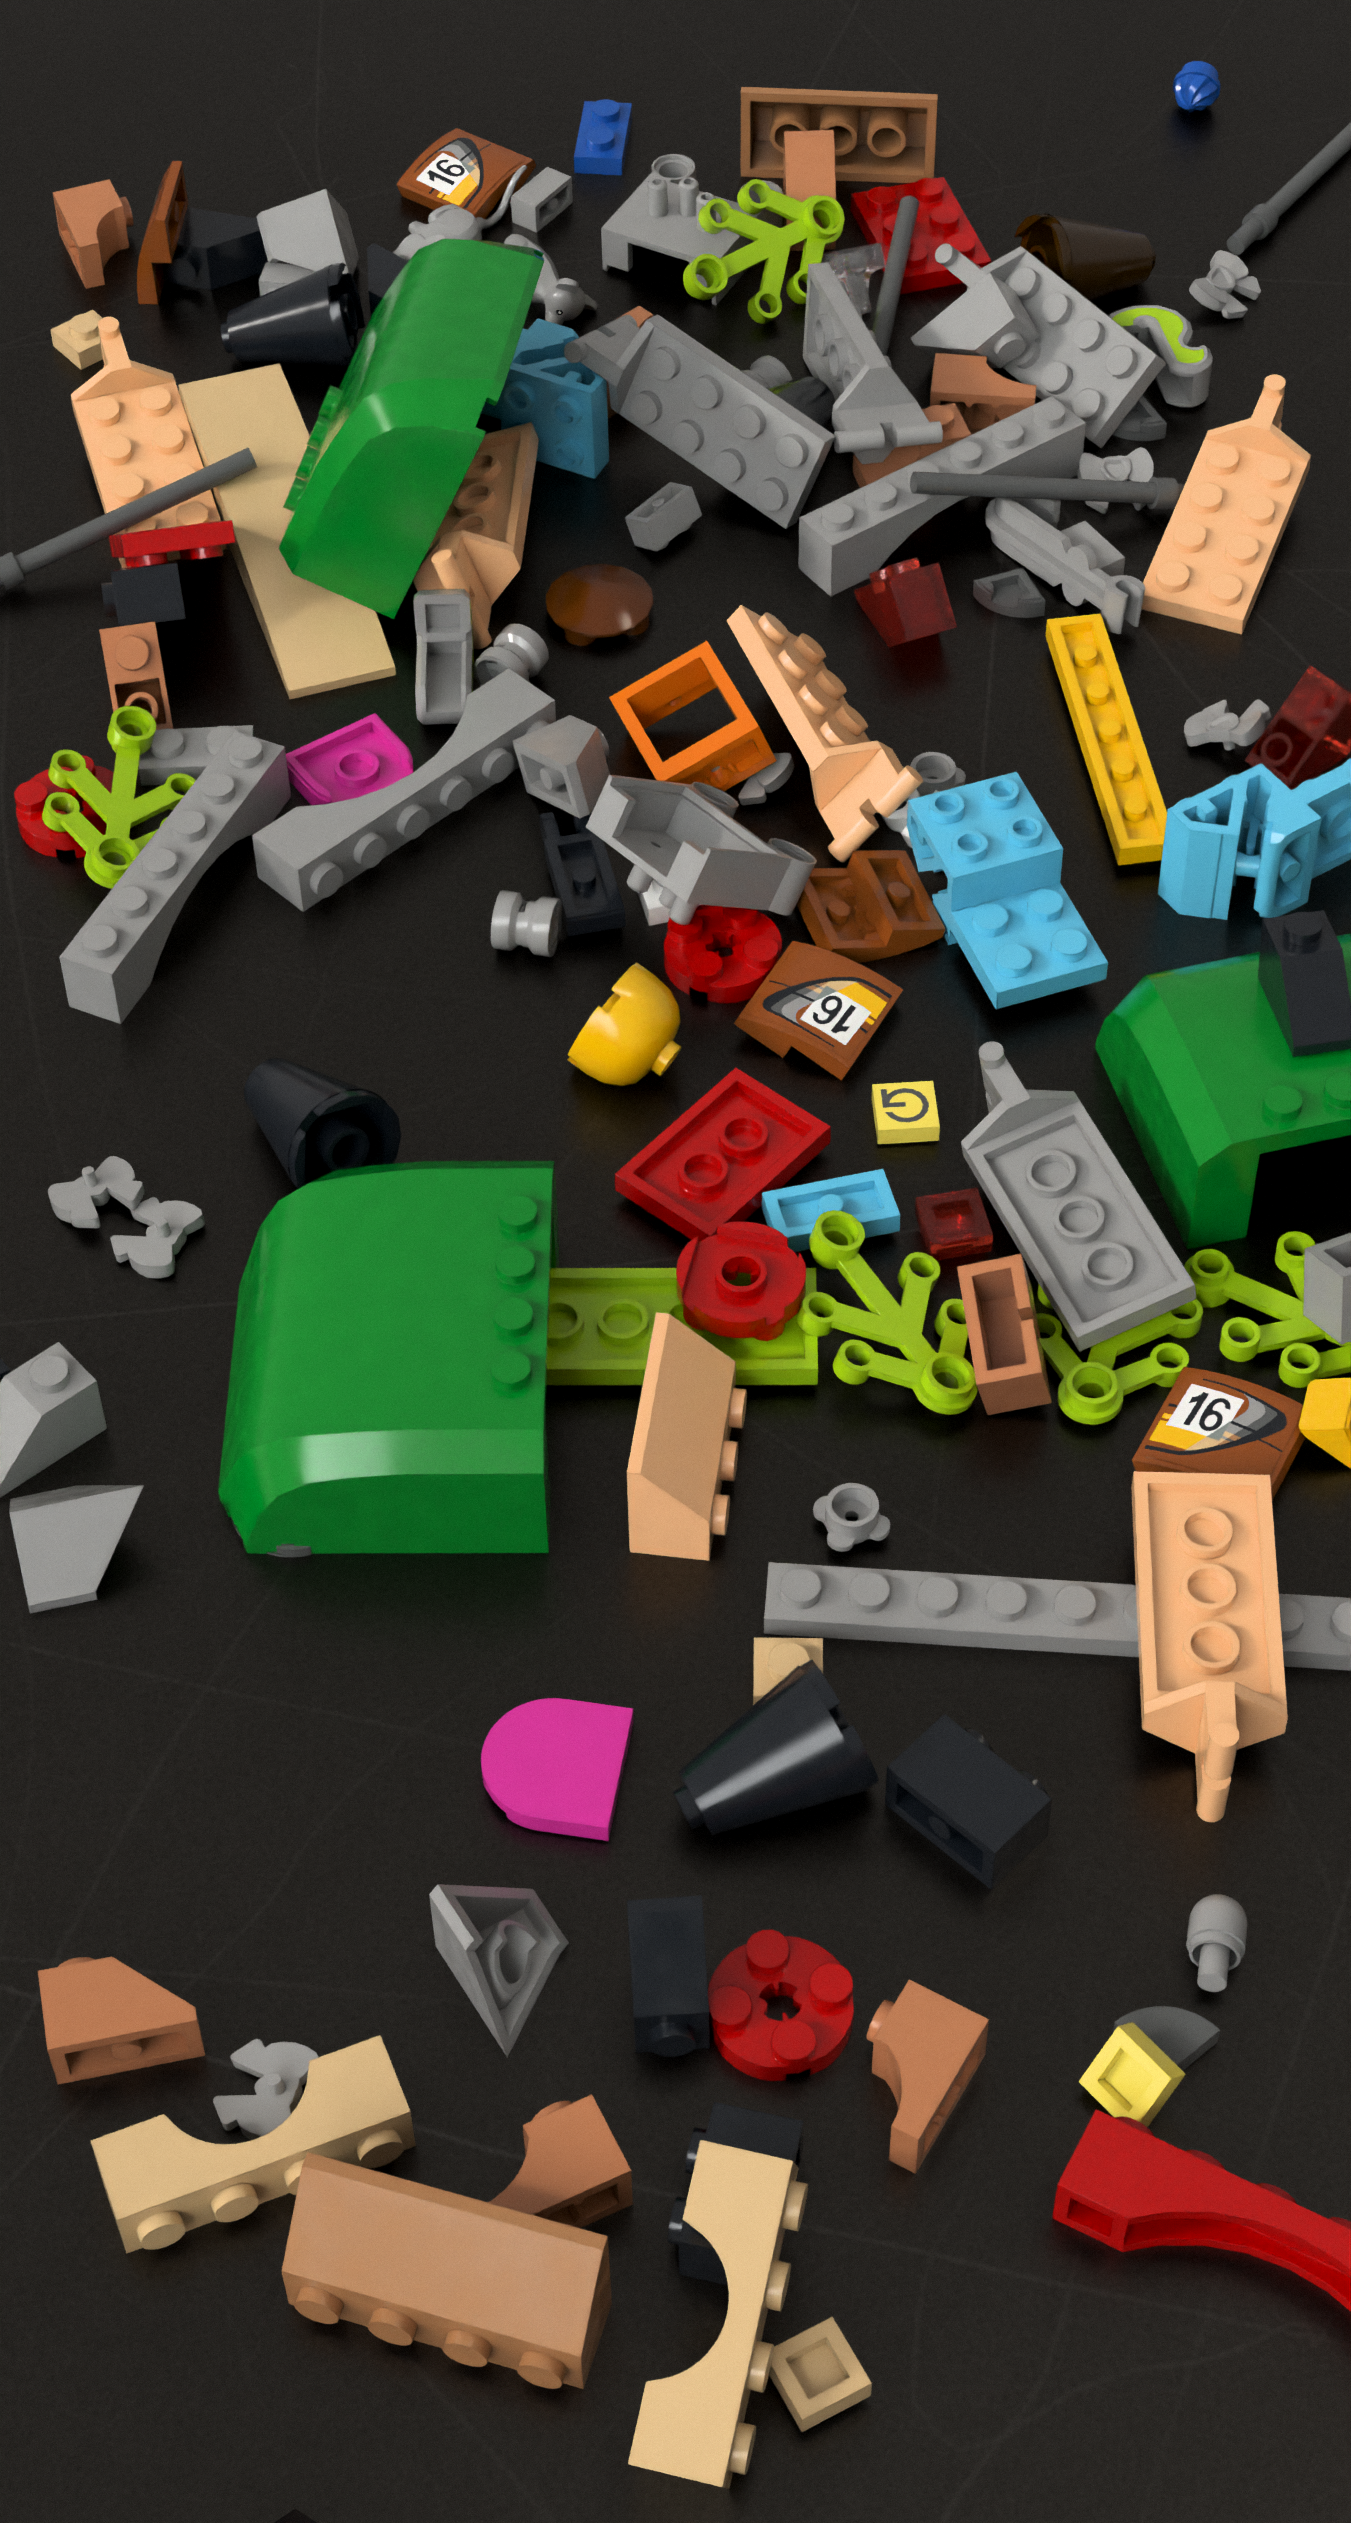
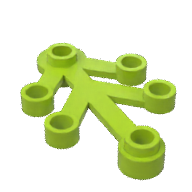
(769, 244)
(111, 854)
(1218, 1282)
(1097, 1374)
(941, 1379)

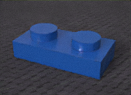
(603, 137)

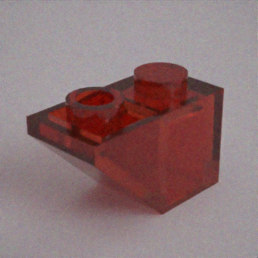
(907, 602)
(1307, 731)

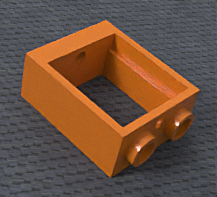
(736, 748)

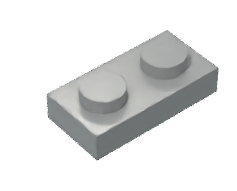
(183, 751)

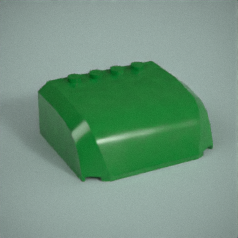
(407, 419)
(1217, 1088)
(396, 1363)

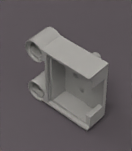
(665, 220)
(696, 848)

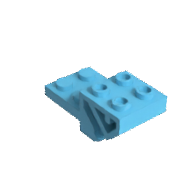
(559, 399)
(1257, 831)
(1003, 890)

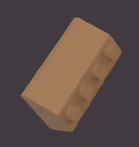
(875, 133)
(447, 2272)

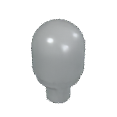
(1216, 1939)

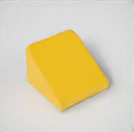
(1327, 1417)

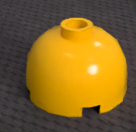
(629, 1031)

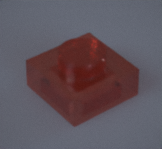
(953, 1224)

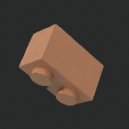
(1004, 1334)

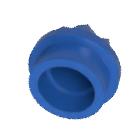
(1196, 86)

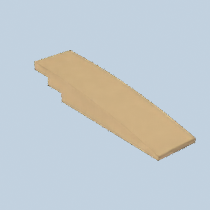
(312, 632)

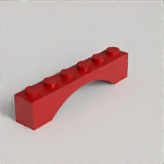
(1148, 2194)

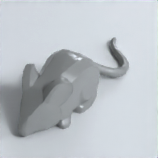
(453, 223)

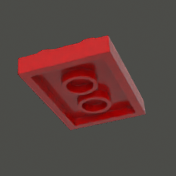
(937, 222)
(192, 541)
(722, 1157)

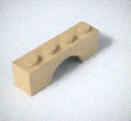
(173, 2183)
(696, 2418)

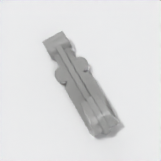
(1030, 536)

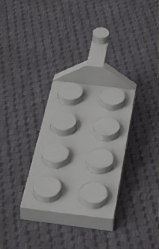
(1080, 351)
(871, 402)
(708, 412)
(1071, 1208)

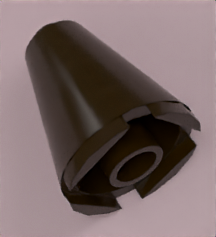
(1088, 255)

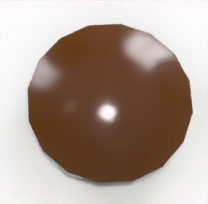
(599, 603)

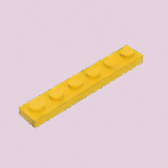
(1109, 737)

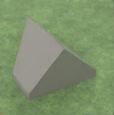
(309, 233)
(68, 1540)
(498, 1949)

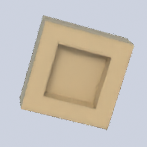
(79, 339)
(778, 1657)
(818, 2374)

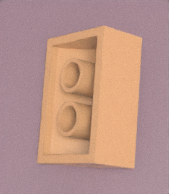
(683, 1444)

